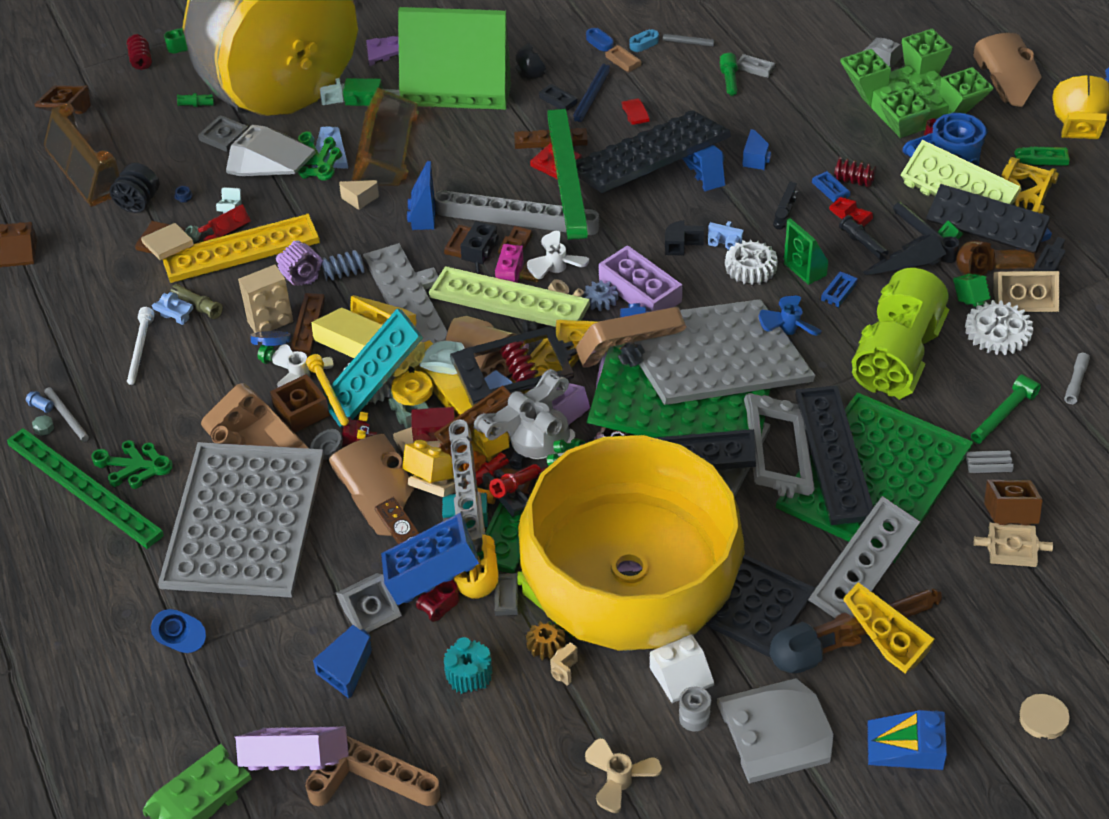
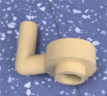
(560, 286)

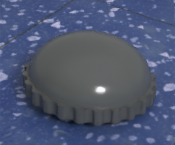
(329, 441)

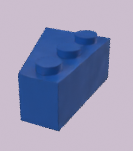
(708, 166)

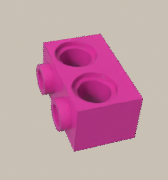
(510, 263)

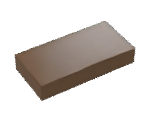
(623, 58)

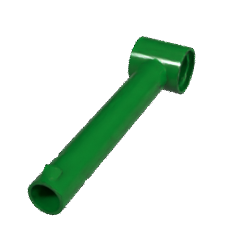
(1021, 388)

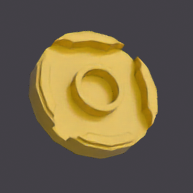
(412, 388)

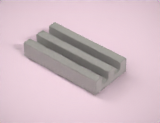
(755, 65)
(990, 460)

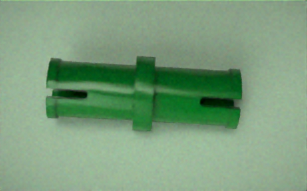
(195, 99)

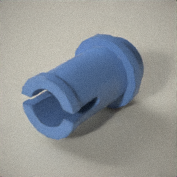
(35, 399)

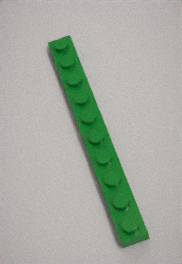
(85, 488)

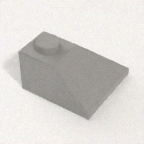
(887, 50)

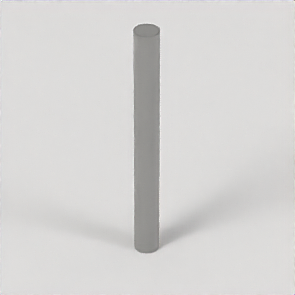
(66, 414)

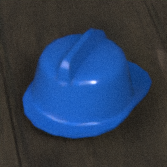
(178, 631)

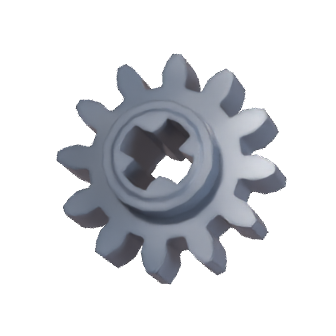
(601, 295)

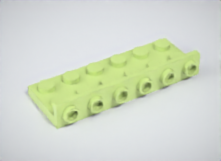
(935, 166)

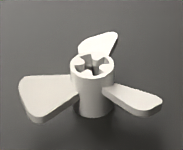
(555, 257)
(295, 363)

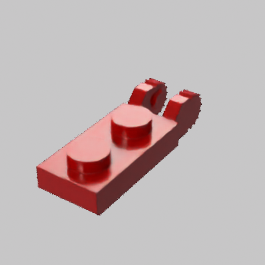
(226, 222)

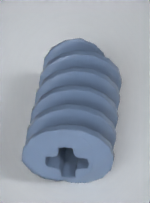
(342, 265)

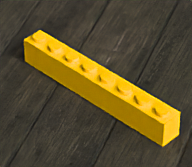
(452, 394)

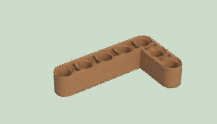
(626, 329)
(374, 772)

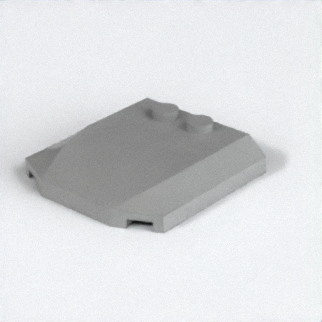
(777, 729)

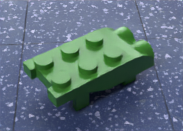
(199, 789)

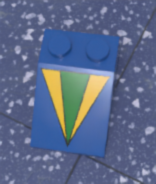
(908, 740)

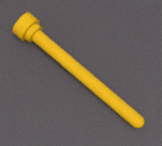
(316, 365)

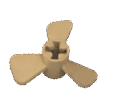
(619, 773)

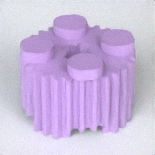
(299, 263)

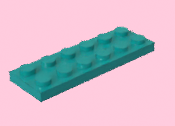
(374, 364)

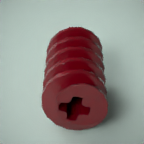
(139, 52)
(854, 172)
(517, 362)

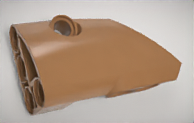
(1010, 66)
(475, 332)
(248, 420)
(369, 479)

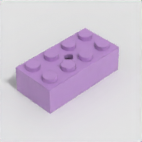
(640, 280)
(292, 747)

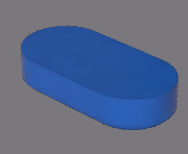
(599, 39)

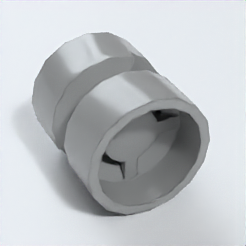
(694, 708)

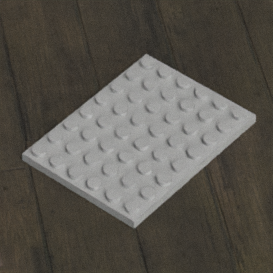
(722, 355)
(242, 520)

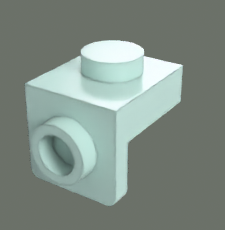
(230, 199)

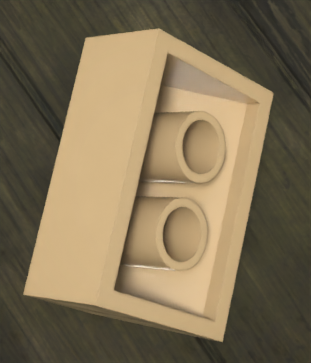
(1029, 290)

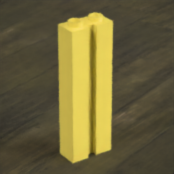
(351, 332)

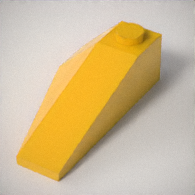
(376, 311)
(892, 633)

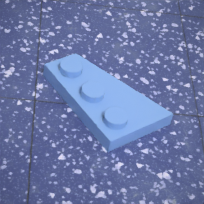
(334, 132)

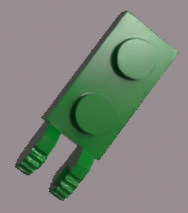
(1043, 155)

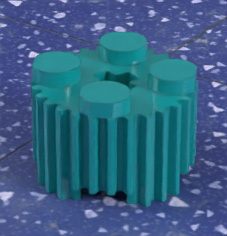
(468, 665)

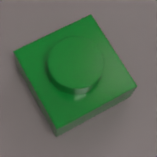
(950, 230)

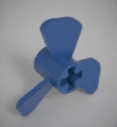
(787, 319)

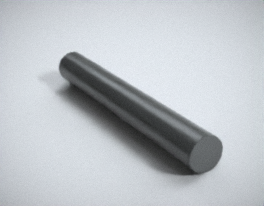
(689, 40)

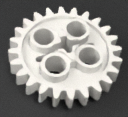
(999, 327)

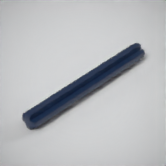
(591, 93)

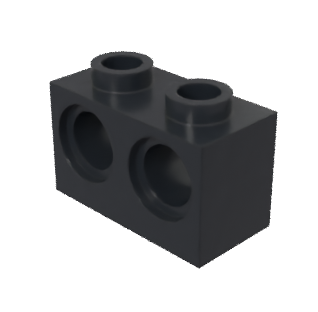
(479, 242)

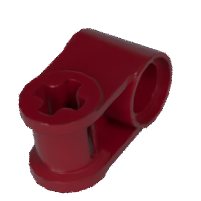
(437, 602)

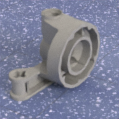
(530, 418)

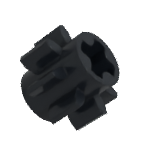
(631, 354)

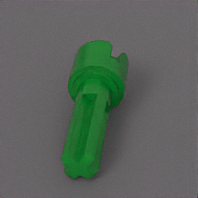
(729, 67)

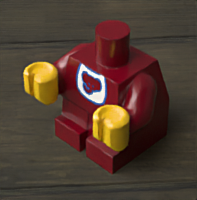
(356, 430)

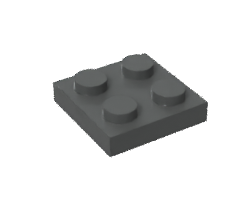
(222, 133)

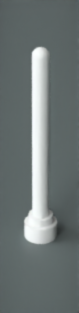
(145, 317)

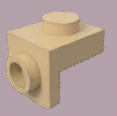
(562, 661)

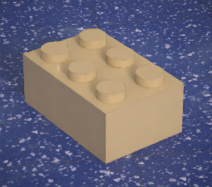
(266, 299)

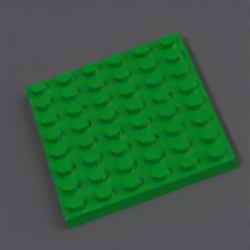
(631, 405)
(899, 459)

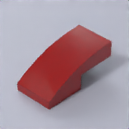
(635, 111)
(844, 207)

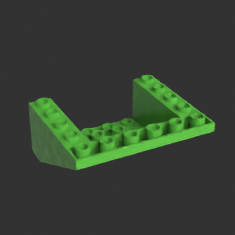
(454, 57)

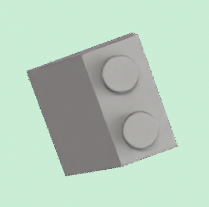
(368, 603)

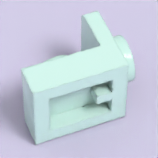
(332, 93)

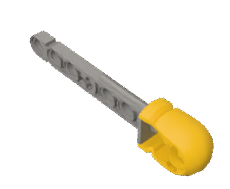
(478, 583)

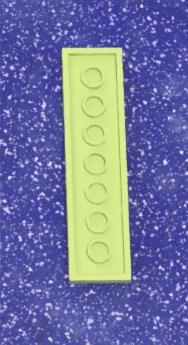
(507, 297)

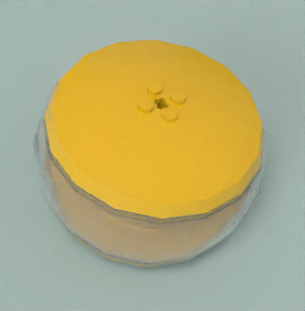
(270, 51)

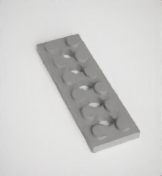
(861, 545)

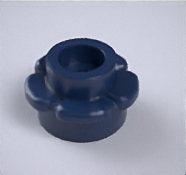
(183, 194)

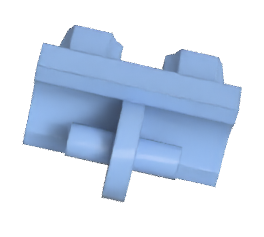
(724, 234)
(171, 306)

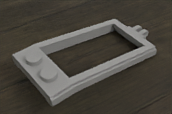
(790, 412)

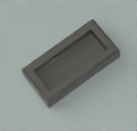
(506, 595)

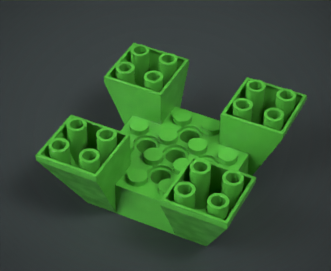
(917, 91)

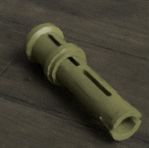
(202, 303)

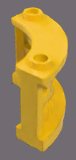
(1043, 179)

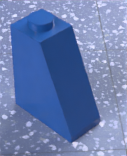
(344, 660)

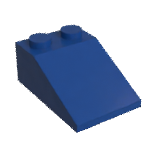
(422, 201)

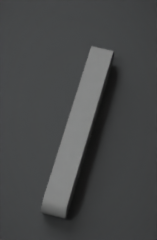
(508, 211)

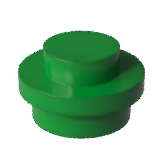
(265, 353)

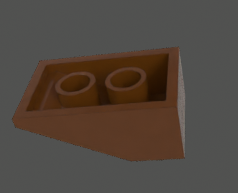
(60, 94)

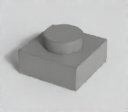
(427, 277)

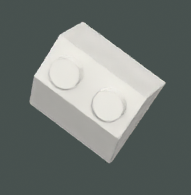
(680, 667)

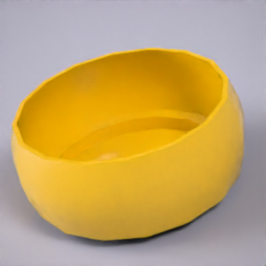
(639, 505)

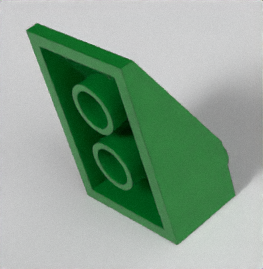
(804, 254)

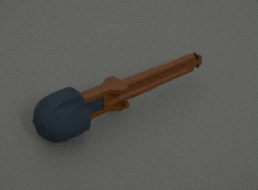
(803, 646)

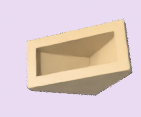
(359, 192)

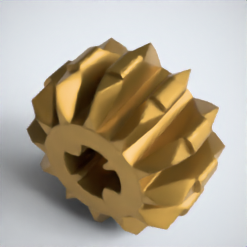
(545, 640)

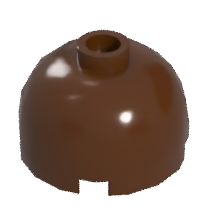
(975, 258)

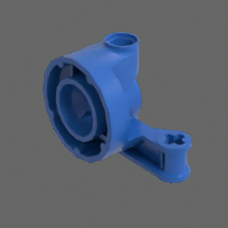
(956, 134)

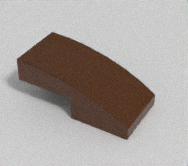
(518, 236)

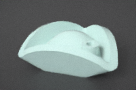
(438, 357)

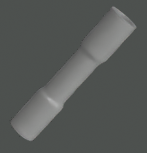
(1075, 385)

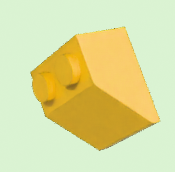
(427, 462)

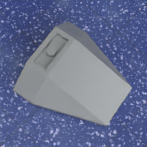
(266, 153)

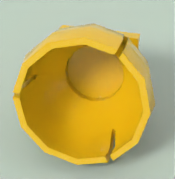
(1082, 114)

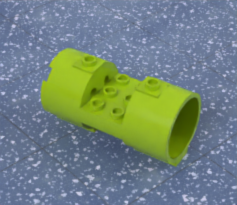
(893, 348)

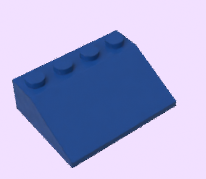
(428, 559)

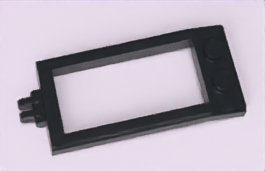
(473, 379)

